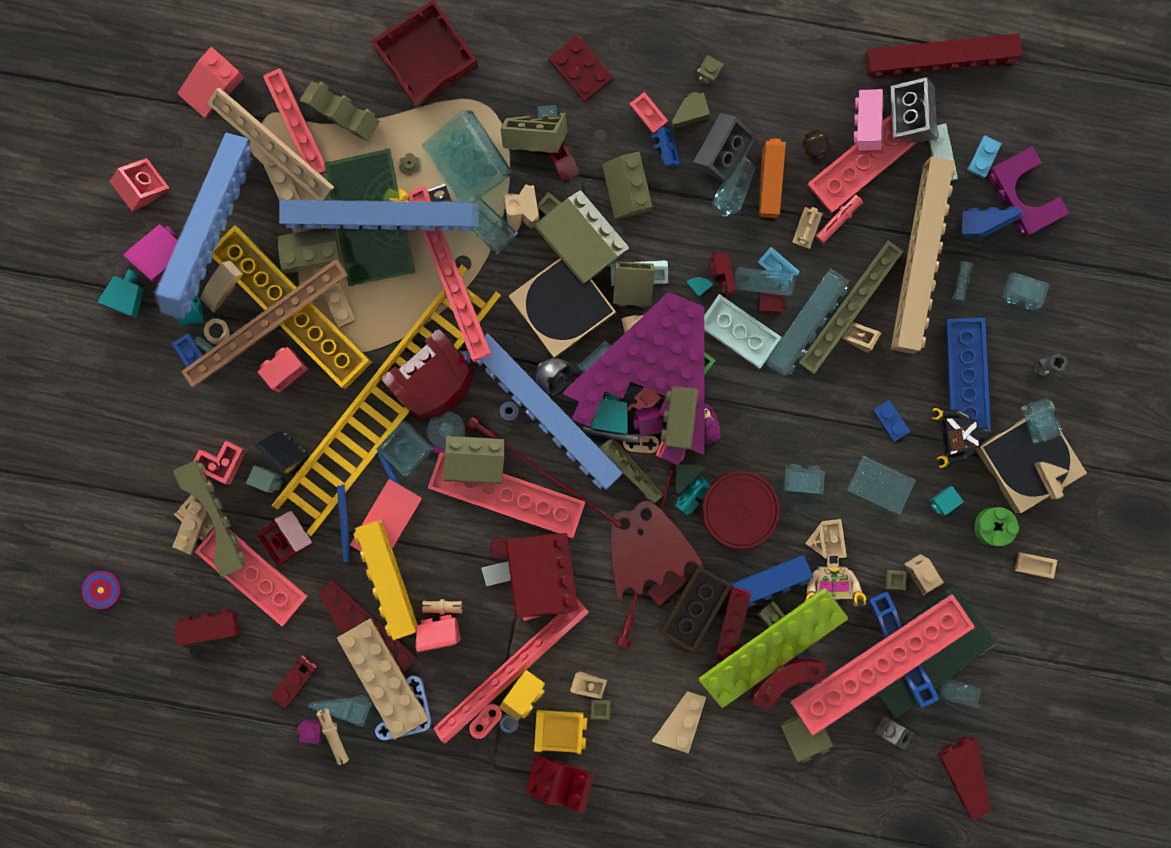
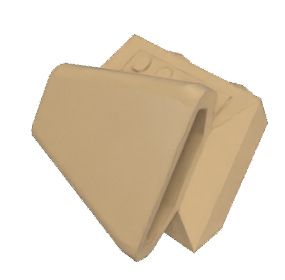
(522, 208)

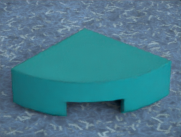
(699, 285)

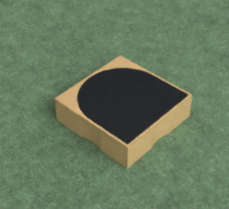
(561, 307)
(1012, 459)

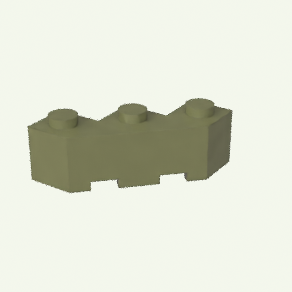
(340, 110)

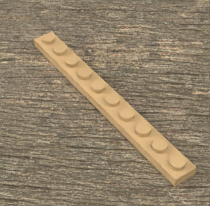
(286, 191)

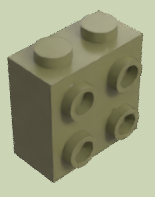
(633, 284)
(801, 741)

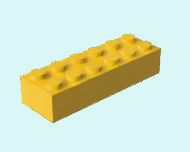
(386, 579)

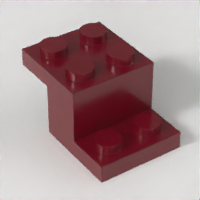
(559, 784)

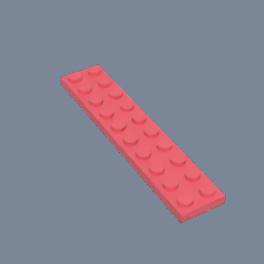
(882, 664)

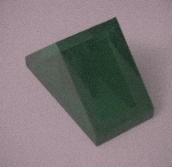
(685, 475)

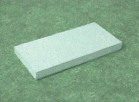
(740, 331)

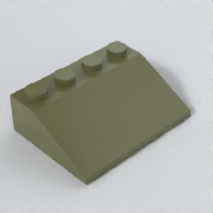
(581, 237)

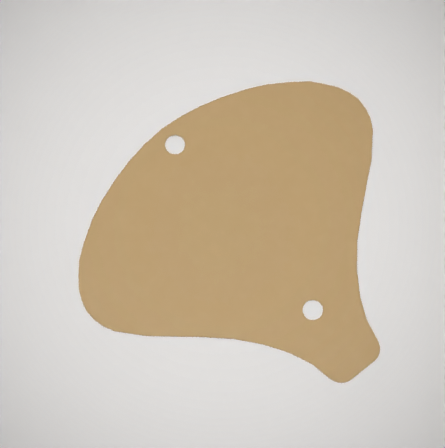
(391, 306)

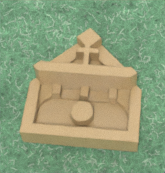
(828, 539)

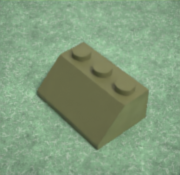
(627, 185)
(308, 250)
(679, 417)
(473, 460)

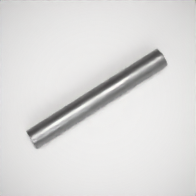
(612, 435)

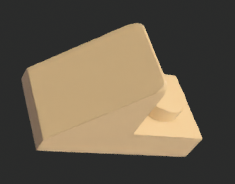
(1048, 475)
(588, 685)

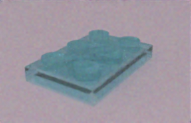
(881, 485)

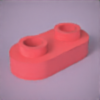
(485, 720)

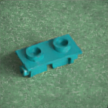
(687, 501)

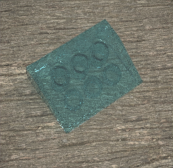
(467, 157)

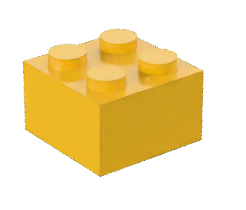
(523, 693)

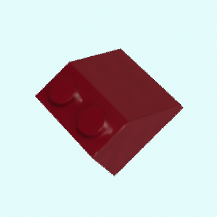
(284, 538)

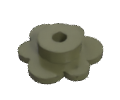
(413, 167)

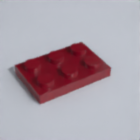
(580, 68)

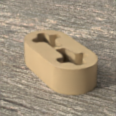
(643, 449)

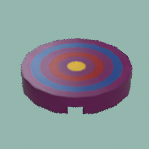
(101, 590)

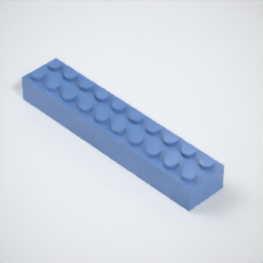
(378, 213)
(204, 226)
(550, 416)

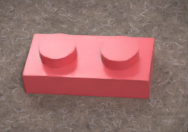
(648, 113)

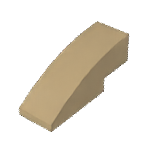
(220, 285)

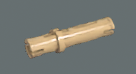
(330, 730)

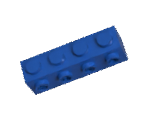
(776, 579)

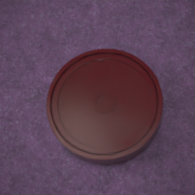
(740, 509)

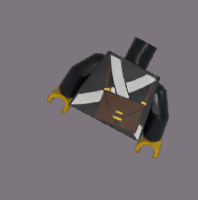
(959, 435)

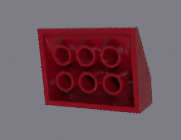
(541, 575)

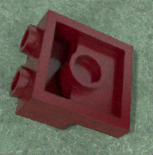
(721, 269)

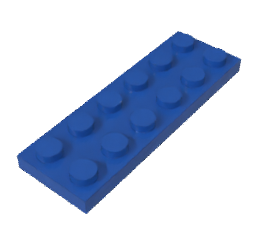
(968, 368)

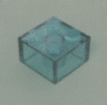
(405, 448)

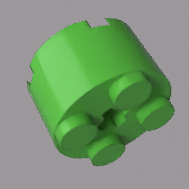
(985, 526)

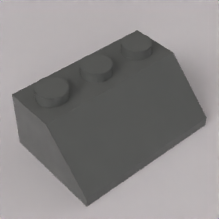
(914, 111)
(724, 146)

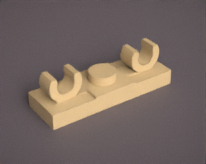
(191, 526)

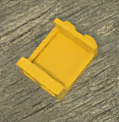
(560, 731)

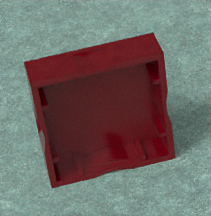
(424, 53)

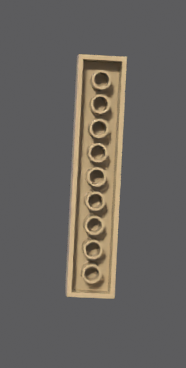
(922, 255)

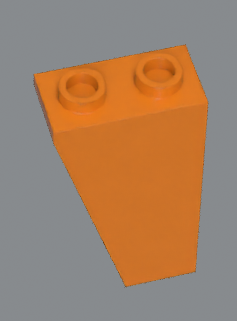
(771, 178)

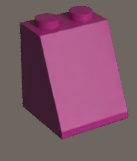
(153, 252)

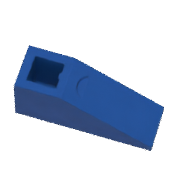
(982, 223)

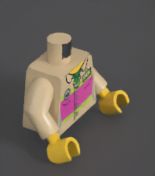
(837, 580)

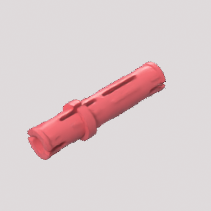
(845, 212)

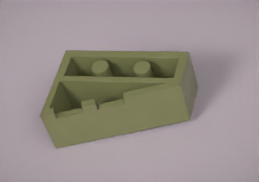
(534, 134)

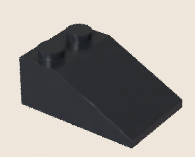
(283, 452)

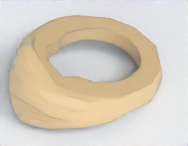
(225, 335)

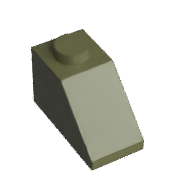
(691, 110)

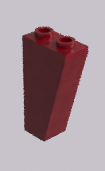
(967, 775)

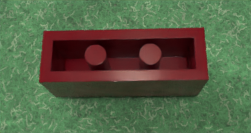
(206, 627)

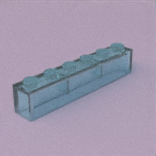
(807, 322)

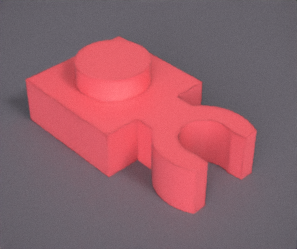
(645, 398)

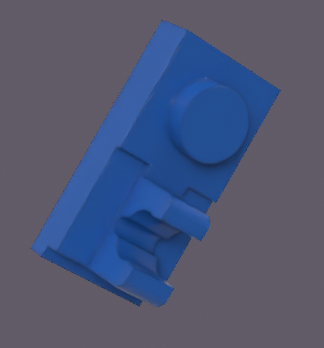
(667, 145)

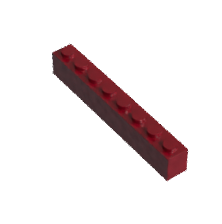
(943, 54)

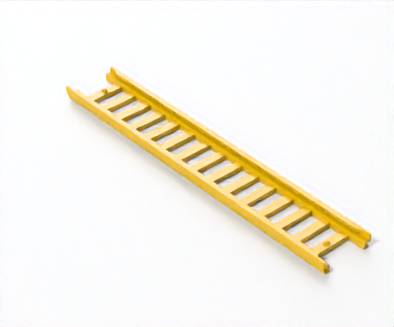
(360, 402)

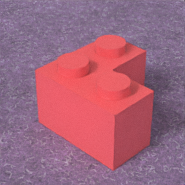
(225, 464)

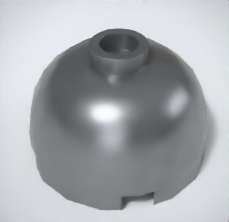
(552, 375)

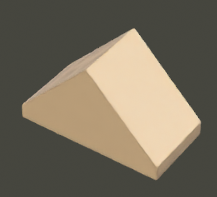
(861, 336)

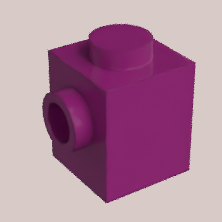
(648, 421)
(310, 732)

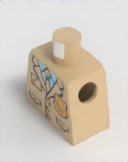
(923, 574)

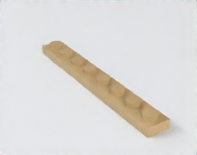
(270, 145)

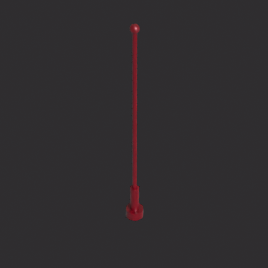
(474, 424)
(623, 640)

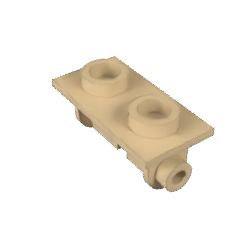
(807, 227)

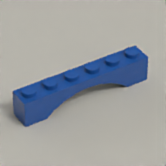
(889, 622)

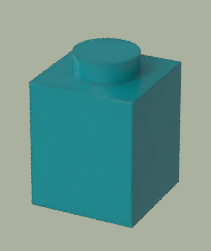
(946, 501)

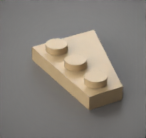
(682, 723)

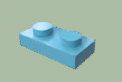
(984, 157)
(775, 262)

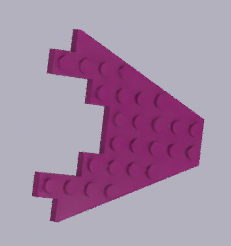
(656, 353)

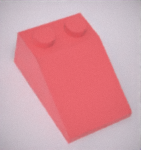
(208, 74)
(437, 633)

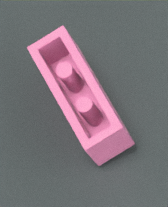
(869, 119)

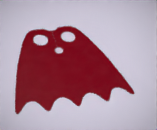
(651, 554)

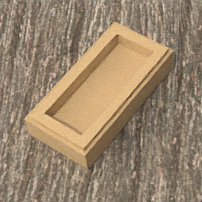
(1035, 565)

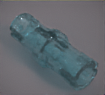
(962, 281)

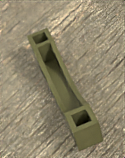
(193, 480)

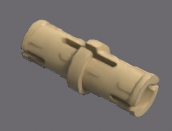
(442, 607)

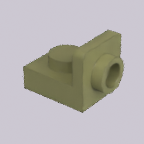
(709, 70)

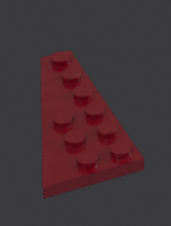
(349, 613)

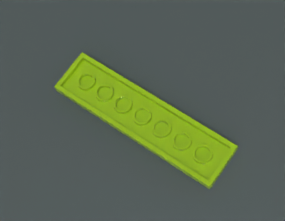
(773, 648)

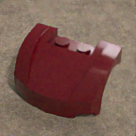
(432, 378)

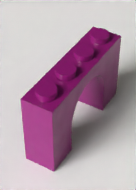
(1005, 178)

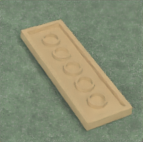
(383, 678)

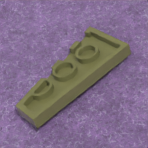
(631, 469)

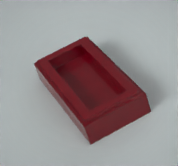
(671, 584)

